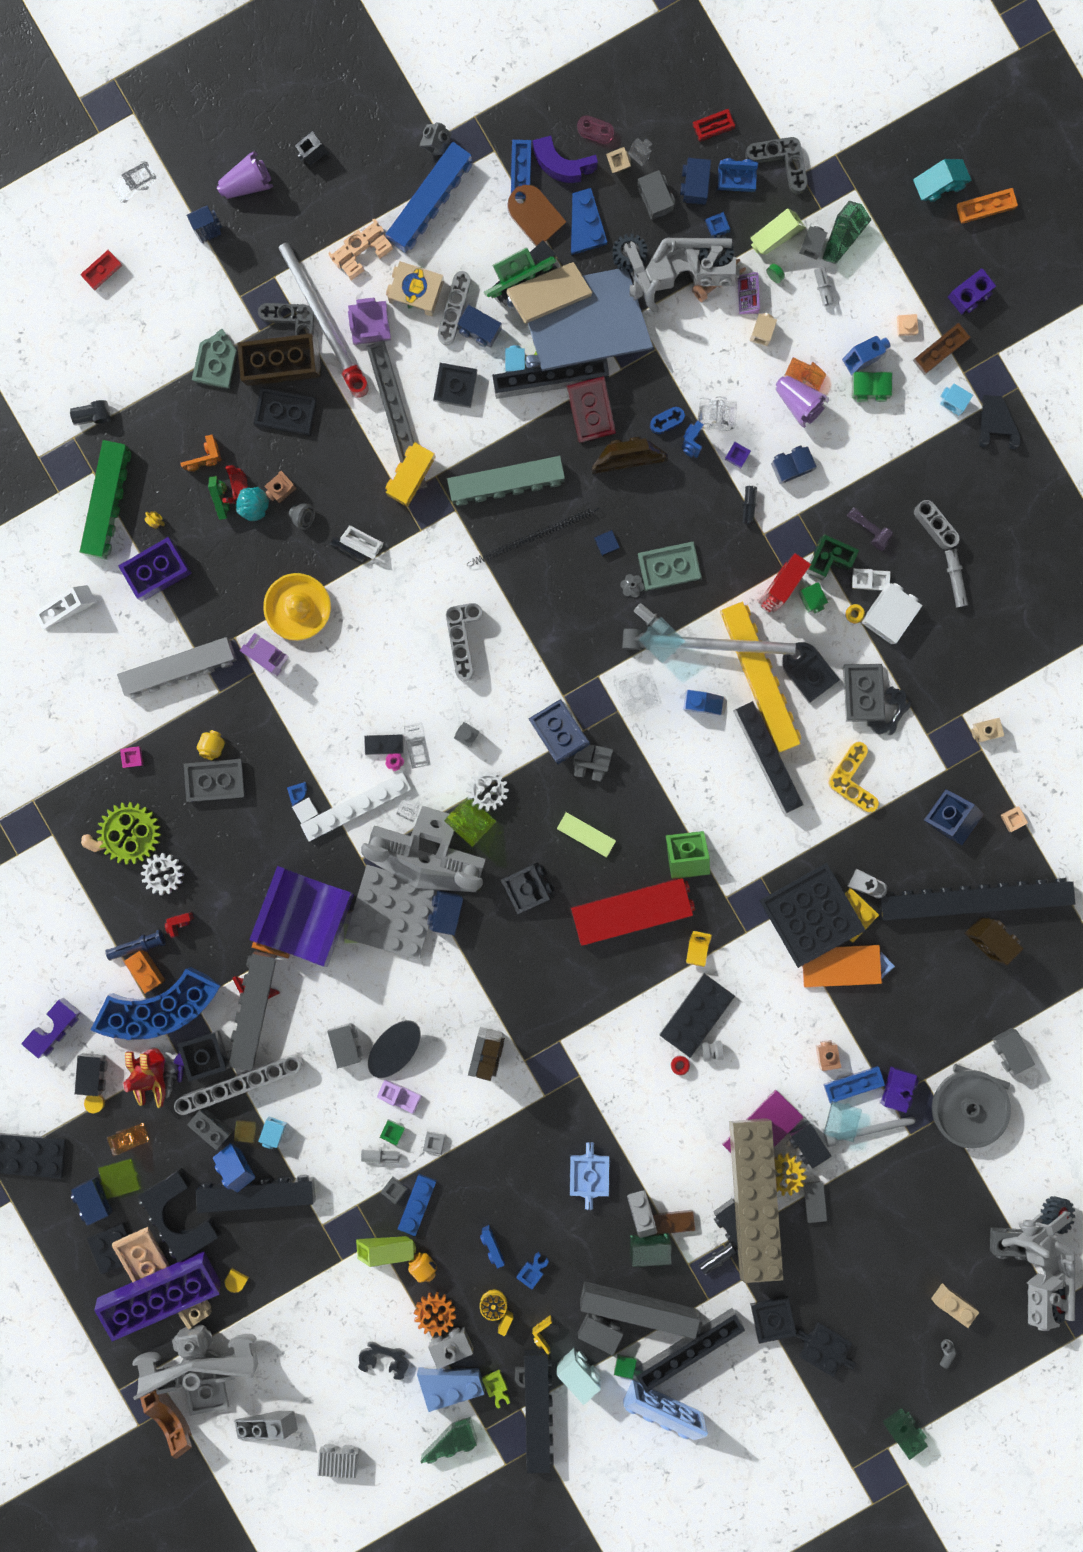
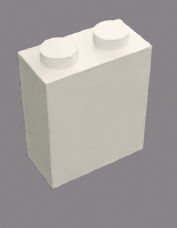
(891, 613)

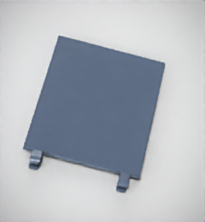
(592, 328)

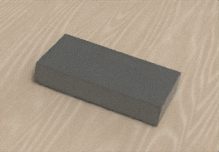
(815, 1202)

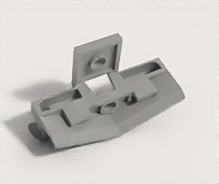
(402, 857)

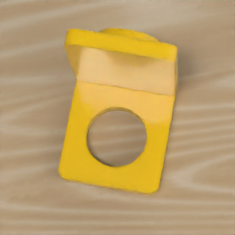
(698, 949)
(539, 1340)

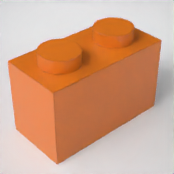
(144, 971)

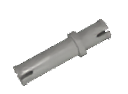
(954, 569)

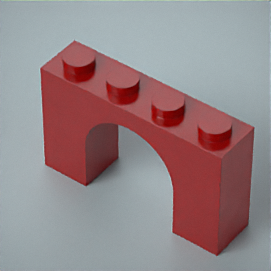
(784, 583)

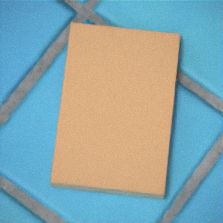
(140, 1254)

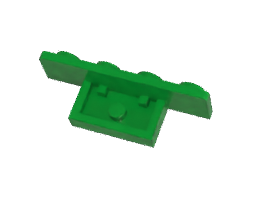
(516, 268)

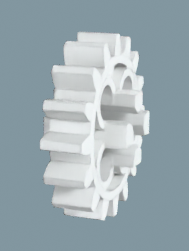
(475, 790)
(158, 884)

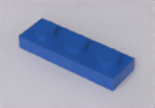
(520, 165)
(854, 1084)
(417, 1204)

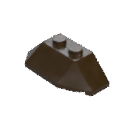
(628, 454)

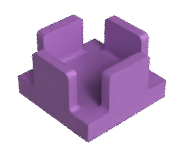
(369, 321)
(264, 654)

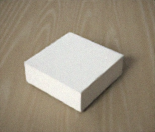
(305, 810)

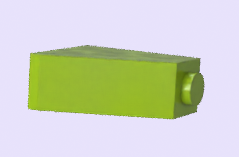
(385, 1250)

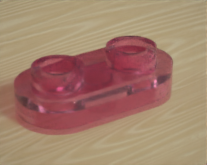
(594, 130)

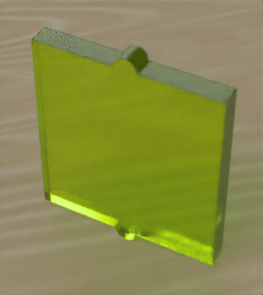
(119, 1178)

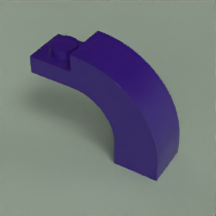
(558, 167)

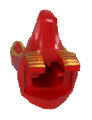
(146, 1075)

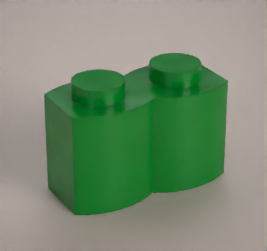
(871, 385)

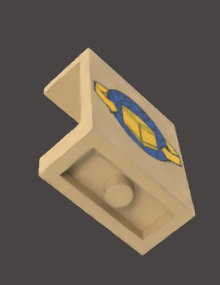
(415, 287)

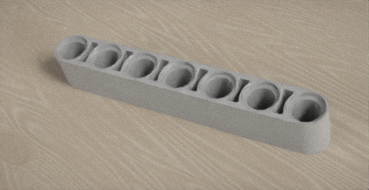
(230, 1088)

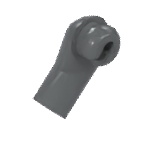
(949, 1353)

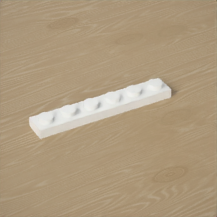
(355, 806)

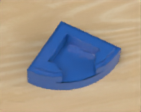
(297, 793)

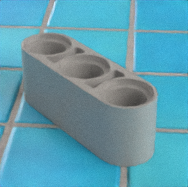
(927, 522)

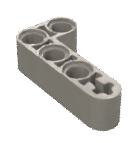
(463, 642)

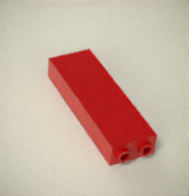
(632, 911)

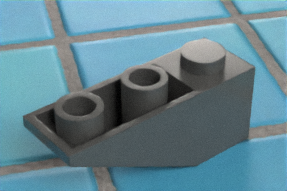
(267, 1426)

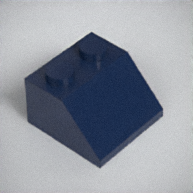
(954, 817)

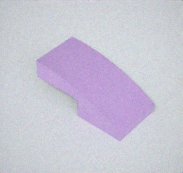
(399, 1096)

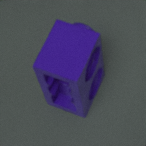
(970, 289)

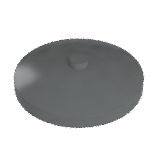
(971, 1108)

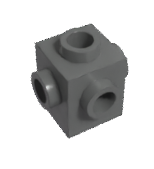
(435, 138)

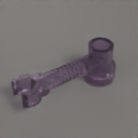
(881, 536)

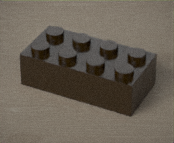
(279, 359)

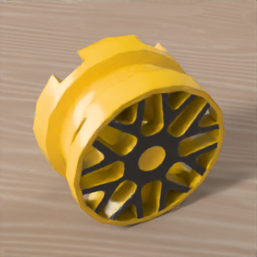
(493, 1304)

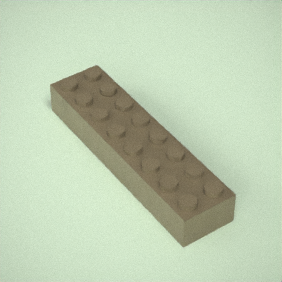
(755, 1200)

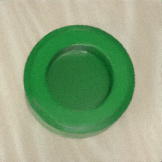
(775, 273)

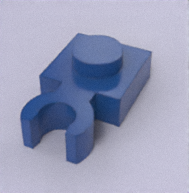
(531, 1272)

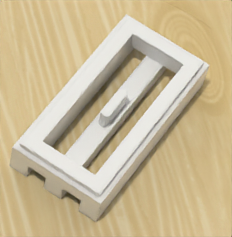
(360, 544)

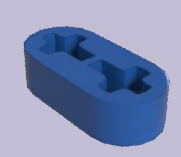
(665, 417)

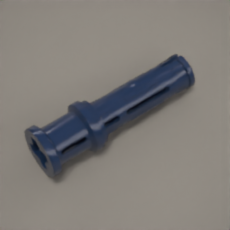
(143, 943)

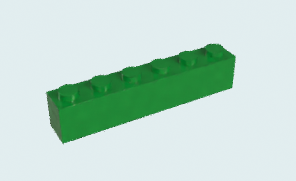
(104, 500)

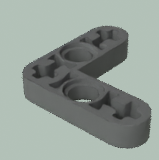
(788, 156)
(300, 322)

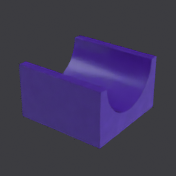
(302, 917)

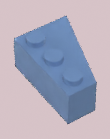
(449, 1386)

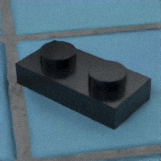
(384, 744)

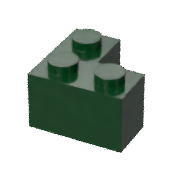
(830, 552)

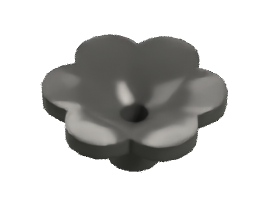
(634, 590)

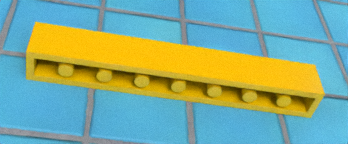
(761, 680)

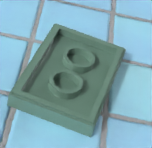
(669, 566)

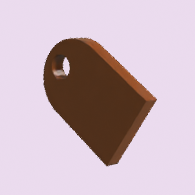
(536, 215)

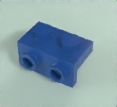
(737, 175)
(689, 445)

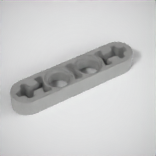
(454, 308)

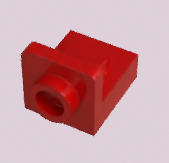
(180, 920)

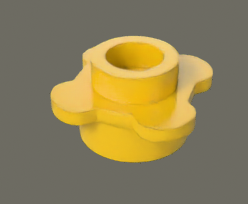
(154, 519)

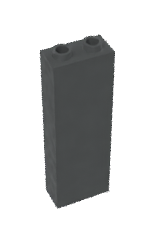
(640, 1310)

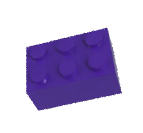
(154, 569)

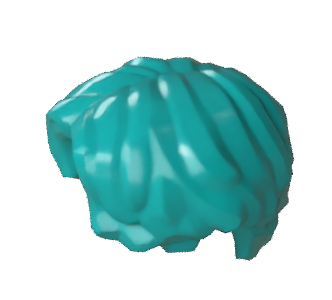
(252, 503)

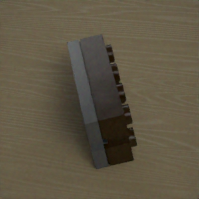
(486, 1054)

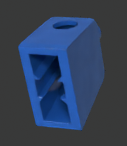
(865, 354)

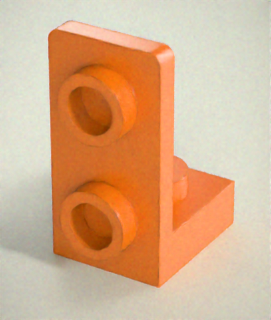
(211, 448)

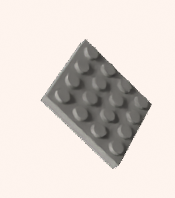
(390, 914)

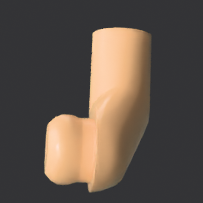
(90, 844)

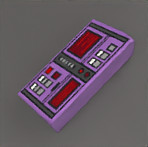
(748, 293)

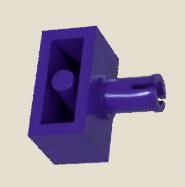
(899, 1089)

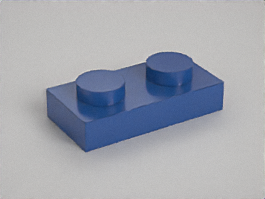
(495, 1254)

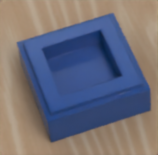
(717, 225)

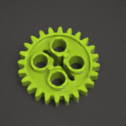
(114, 823)

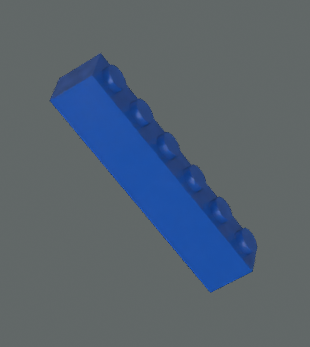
(429, 197)

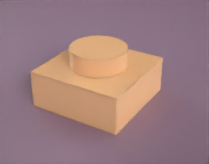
(907, 325)
(1014, 819)

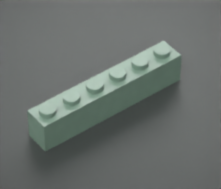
(506, 480)

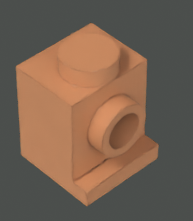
(286, 487)
(824, 1063)

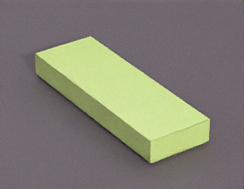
(586, 834)

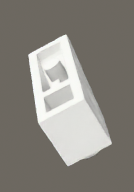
(65, 606)

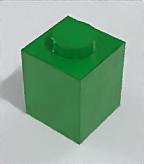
(813, 598)

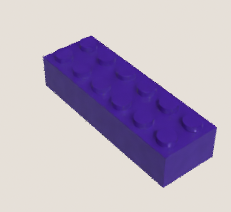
(157, 1296)

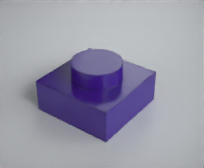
(737, 455)

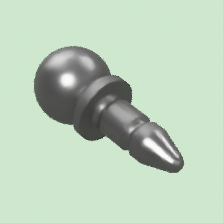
(170, 1070)

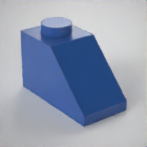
(703, 702)

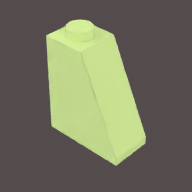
(777, 232)

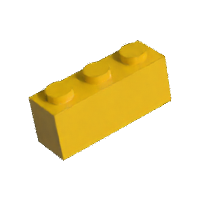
(410, 474)

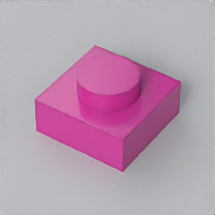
(131, 757)

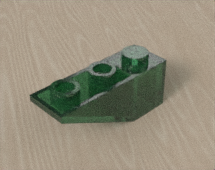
(846, 229)
(455, 1438)

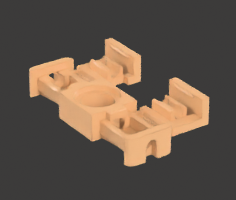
(370, 235)

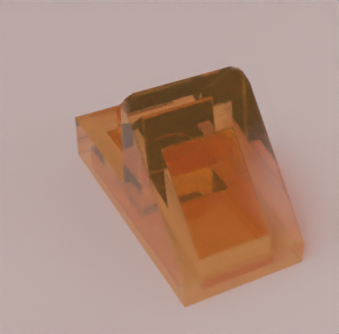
(808, 374)
(127, 1139)

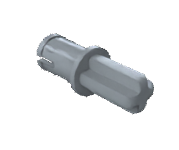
(824, 286)
(646, 614)
(380, 1156)

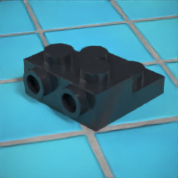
(528, 887)

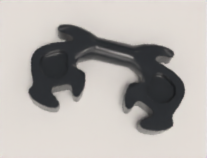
(897, 697)
(367, 1357)

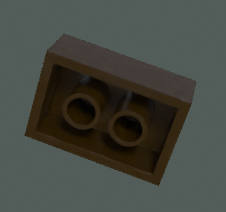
(994, 940)

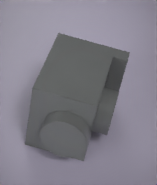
(466, 734)

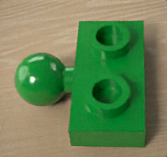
(217, 490)

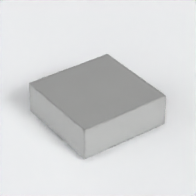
(434, 1142)

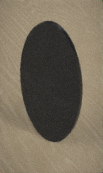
(394, 1049)

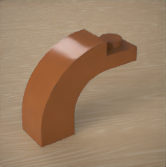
(170, 1419)

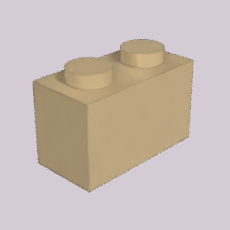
(955, 1305)

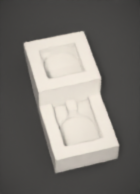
(870, 579)

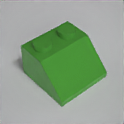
(688, 855)

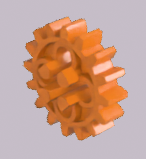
(445, 1315)

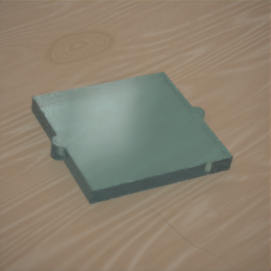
(661, 640)
(842, 1121)

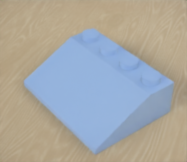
(665, 1411)

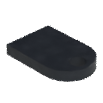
(809, 672)

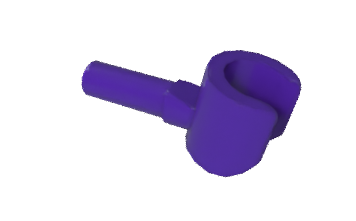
(178, 1061)

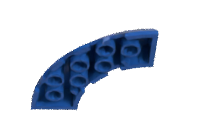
(156, 1015)

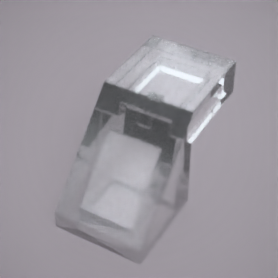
(136, 179)
(417, 745)

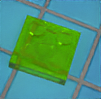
(470, 822)

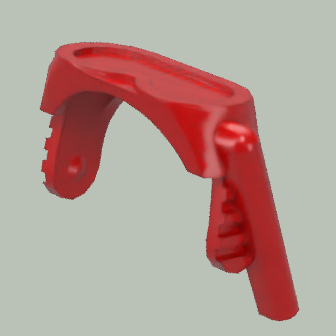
(238, 482)

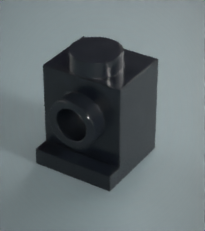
(311, 149)

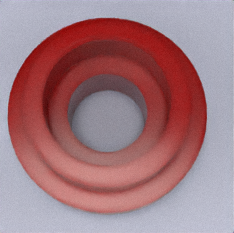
(680, 1071)

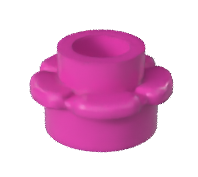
(394, 766)

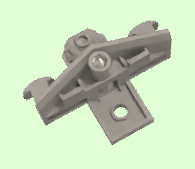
(198, 1369)

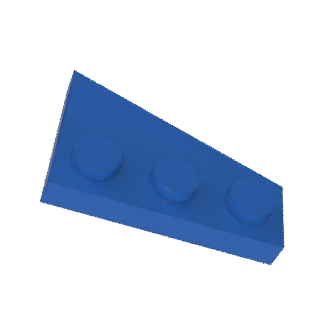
(586, 223)

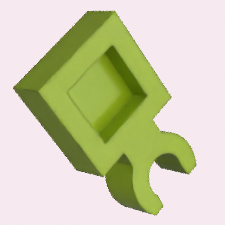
(495, 1386)

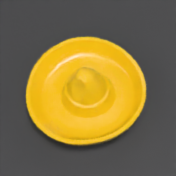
(297, 606)

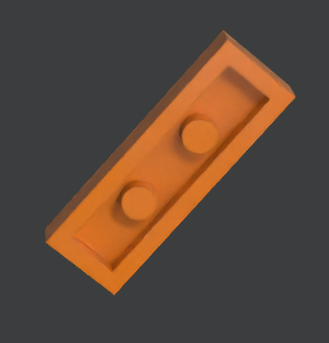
(987, 205)

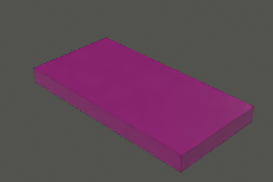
(780, 1112)

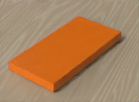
(844, 967)

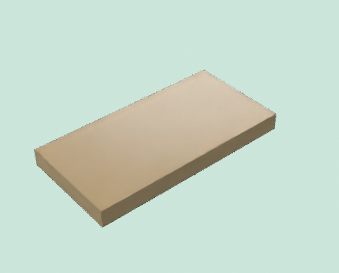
(549, 292)

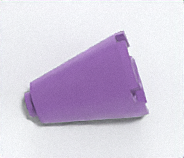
(245, 178)
(801, 399)

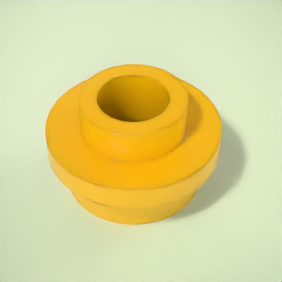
(858, 609)

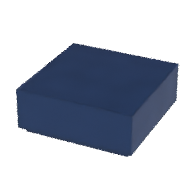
(606, 543)

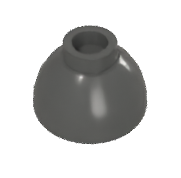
(302, 516)

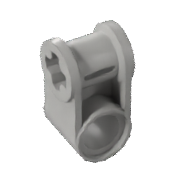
(867, 884)

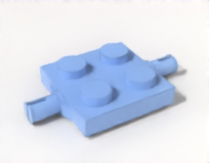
(589, 1175)

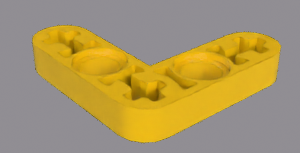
(845, 777)

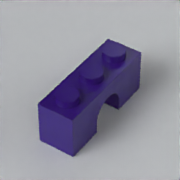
(40, 1042)

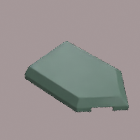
(215, 361)

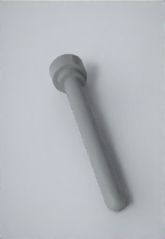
(832, 1141)

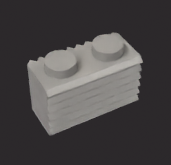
(642, 1214)
(338, 1461)

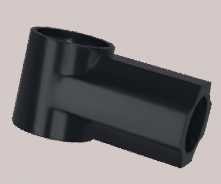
(95, 412)

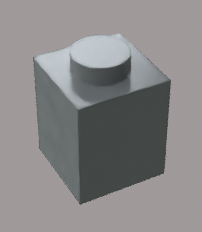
(813, 242)

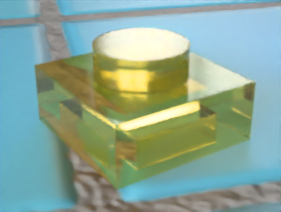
(245, 1131)

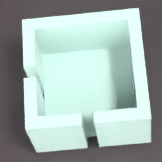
(579, 1376)

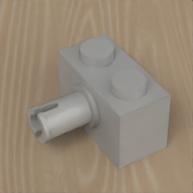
(450, 1347)

